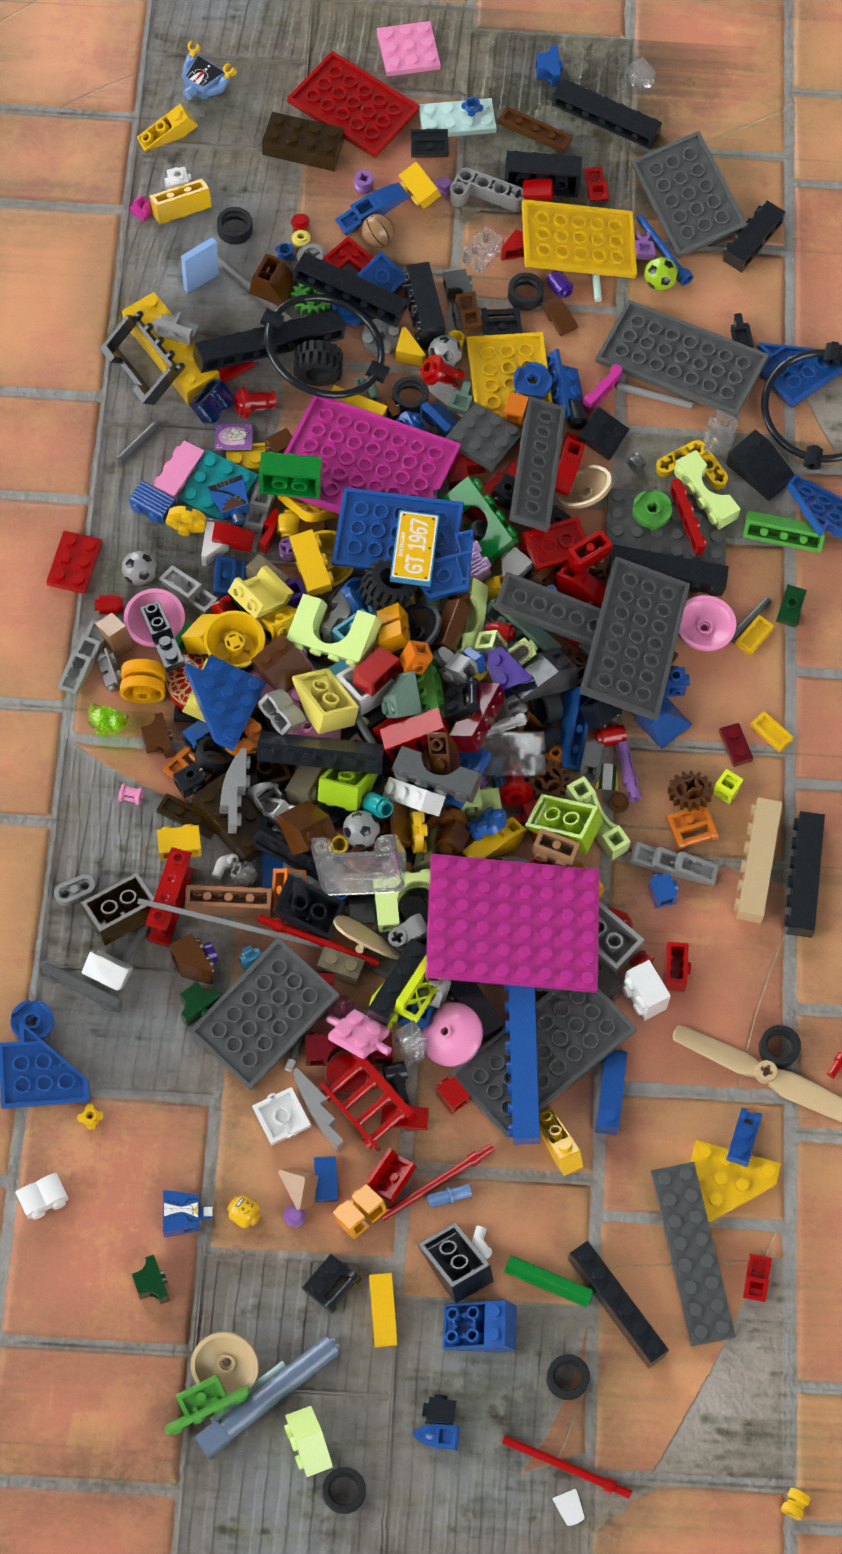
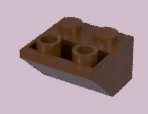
(272, 280)
(191, 961)

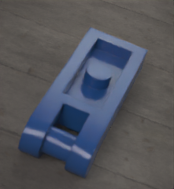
(744, 1137)

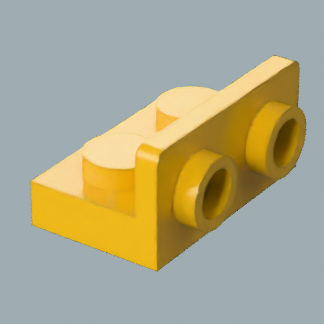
(278, 621)

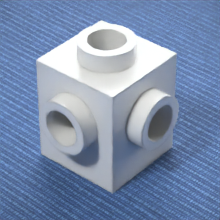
(177, 177)

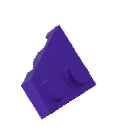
(505, 669)

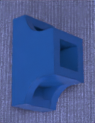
(549, 66)

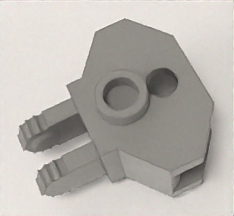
(454, 667)

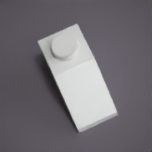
(211, 549)
(515, 563)

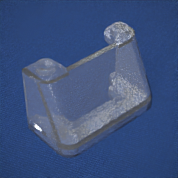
(361, 871)

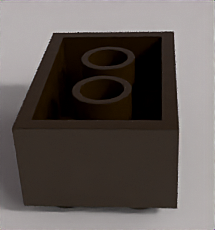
(116, 910)

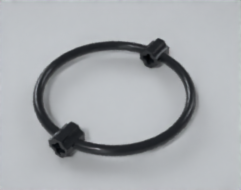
(273, 319)
(813, 454)

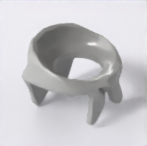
(255, 793)
(440, 995)

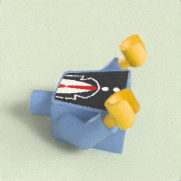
(203, 77)

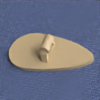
(364, 937)

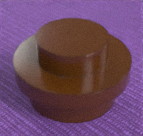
(618, 802)

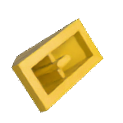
(408, 349)

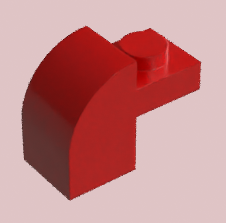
(461, 469)

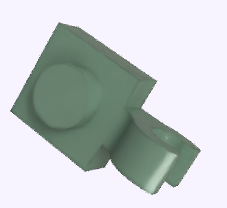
(461, 399)

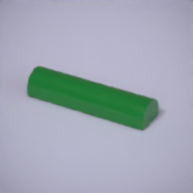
(548, 1281)

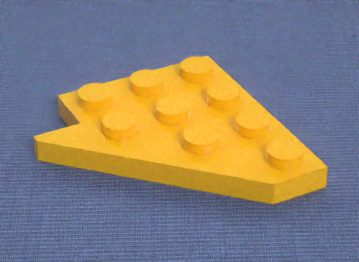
(728, 1184)

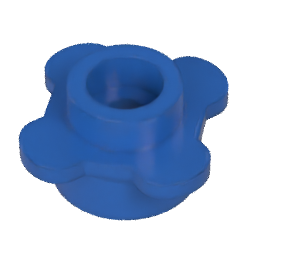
(472, 106)
(285, 247)

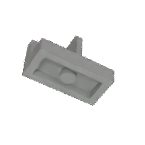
(175, 328)

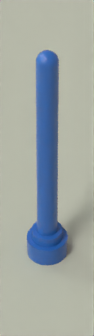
(684, 274)

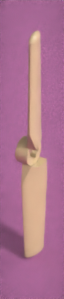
(783, 1082)

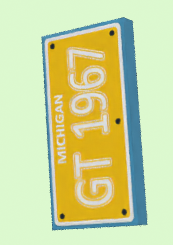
(414, 548)

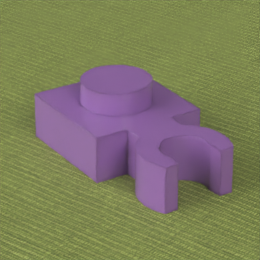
(644, 248)

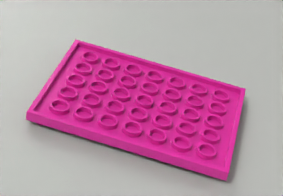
(369, 453)
(513, 923)

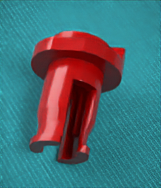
(435, 371)
(251, 402)
(515, 791)

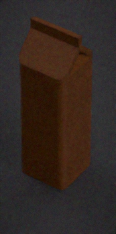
(453, 622)

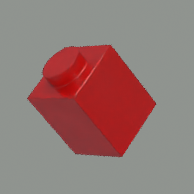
(452, 1094)

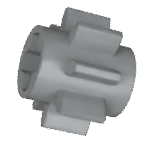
(243, 874)

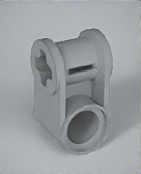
(413, 928)

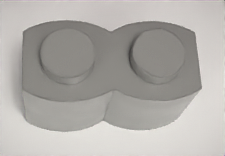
(280, 709)

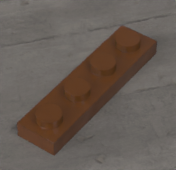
(535, 129)

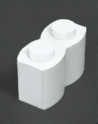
(41, 1196)

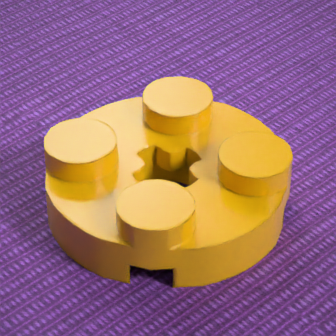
(186, 521)
(418, 831)

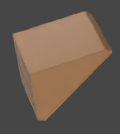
(115, 634)
(300, 1186)

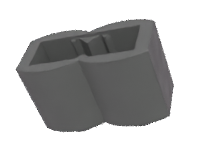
(592, 761)

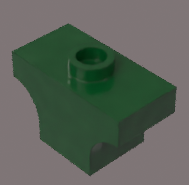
(791, 605)
(197, 1002)
(151, 1281)

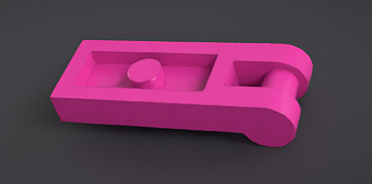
(602, 389)

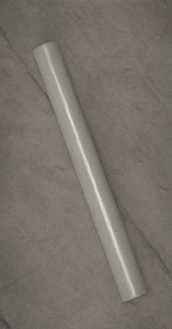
(655, 395)

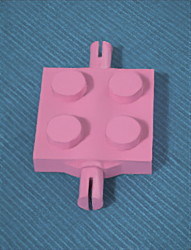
(359, 1034)

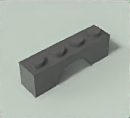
(460, 784)

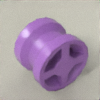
(361, 186)
(284, 547)

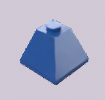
(668, 725)

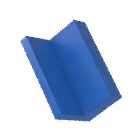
(438, 416)

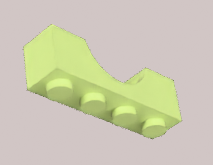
(719, 508)
(476, 619)
(610, 836)

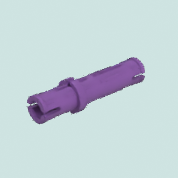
(630, 779)

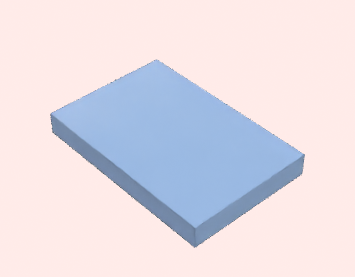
(200, 265)

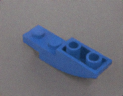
(377, 202)

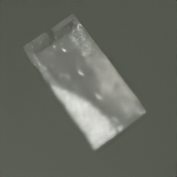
(515, 753)

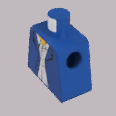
(183, 1213)

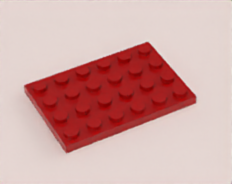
(353, 100)

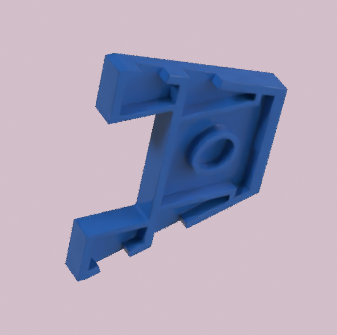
(452, 572)

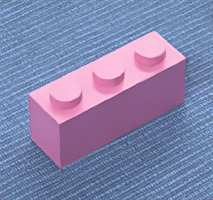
(178, 469)

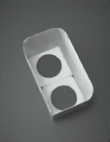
(107, 969)

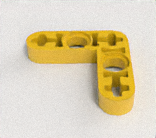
(706, 456)
(307, 511)

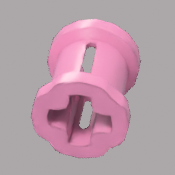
(131, 794)

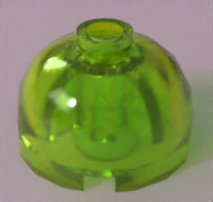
(106, 720)

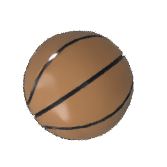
(377, 230)

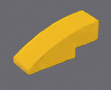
(383, 1310)

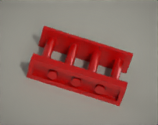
(170, 892)
(388, 1096)

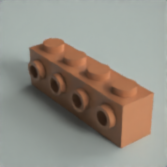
(228, 900)

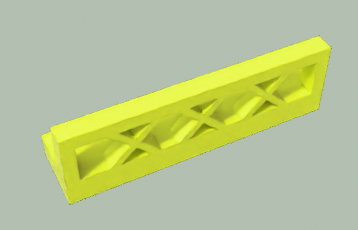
(410, 991)

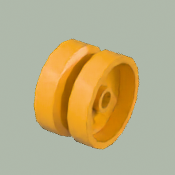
(142, 681)

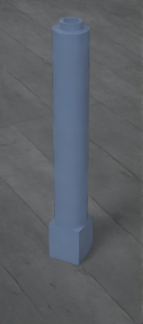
(221, 1432)

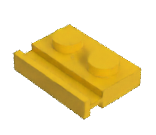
(247, 458)

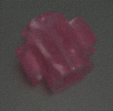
(341, 1007)

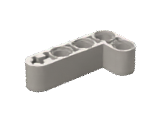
(494, 190)

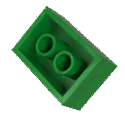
(290, 475)

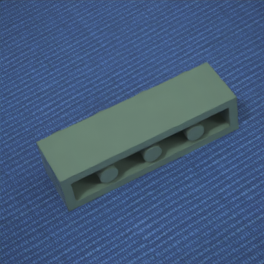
(523, 629)

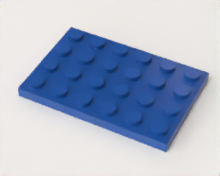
(370, 524)

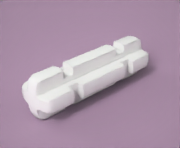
(508, 723)

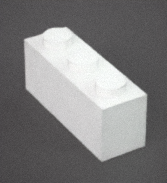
(413, 796)

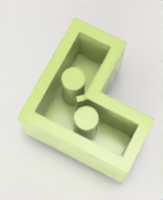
(484, 798)
(308, 1440)

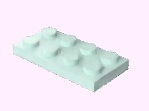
(455, 119)

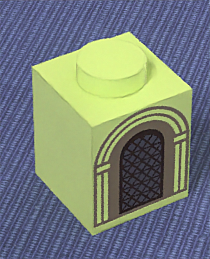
(489, 641)
(523, 650)

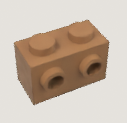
(555, 849)

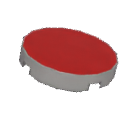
(337, 1067)

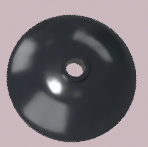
(423, 623)

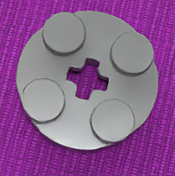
(390, 334)

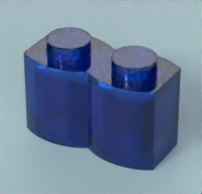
(212, 401)

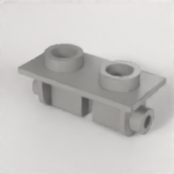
(109, 662)

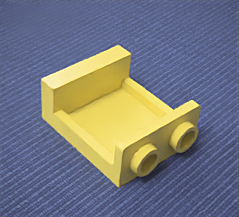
(261, 593)

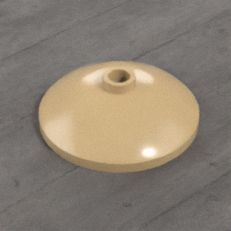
(589, 488)
(209, 1360)

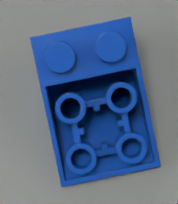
(480, 1326)

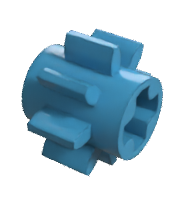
(248, 957)

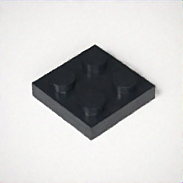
(603, 433)

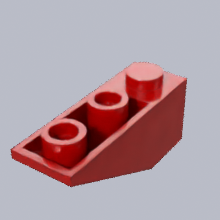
(580, 586)

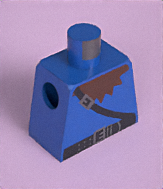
(231, 499)

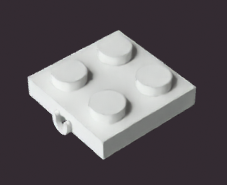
(281, 1116)

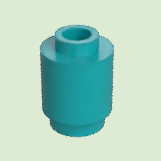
(377, 805)

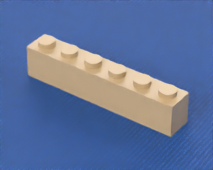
(759, 860)

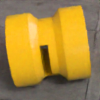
(795, 1504)

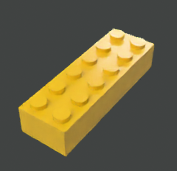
(190, 380)

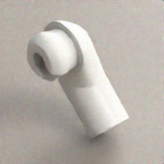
(224, 863)
(479, 1243)

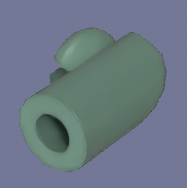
(372, 391)

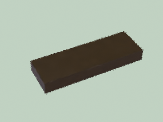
(183, 814)

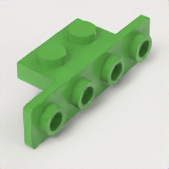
(203, 1400)

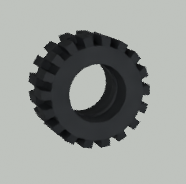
(318, 363)
(378, 589)

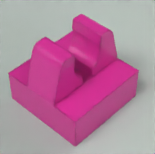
(142, 208)

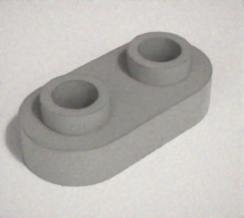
(73, 888)

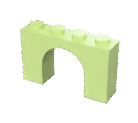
(352, 649)
(388, 903)

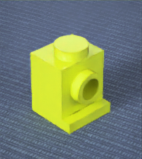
(727, 786)

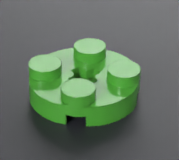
(649, 519)

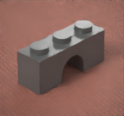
(457, 283)

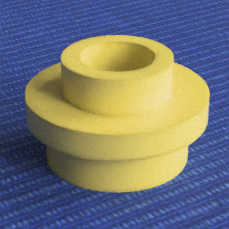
(300, 242)

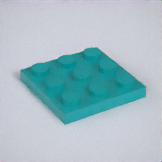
(208, 472)

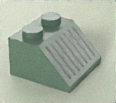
(402, 697)

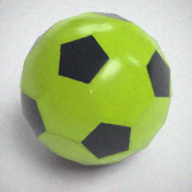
(661, 274)

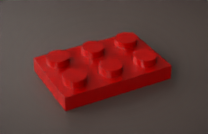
(551, 547)
(74, 562)

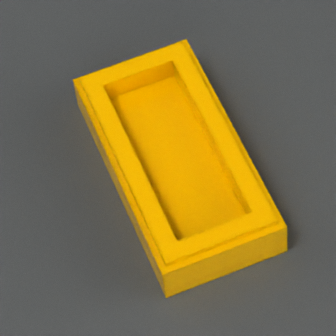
(754, 635)
(771, 731)

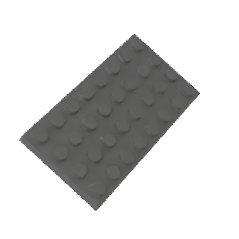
(682, 358)
(635, 638)
(572, 1038)

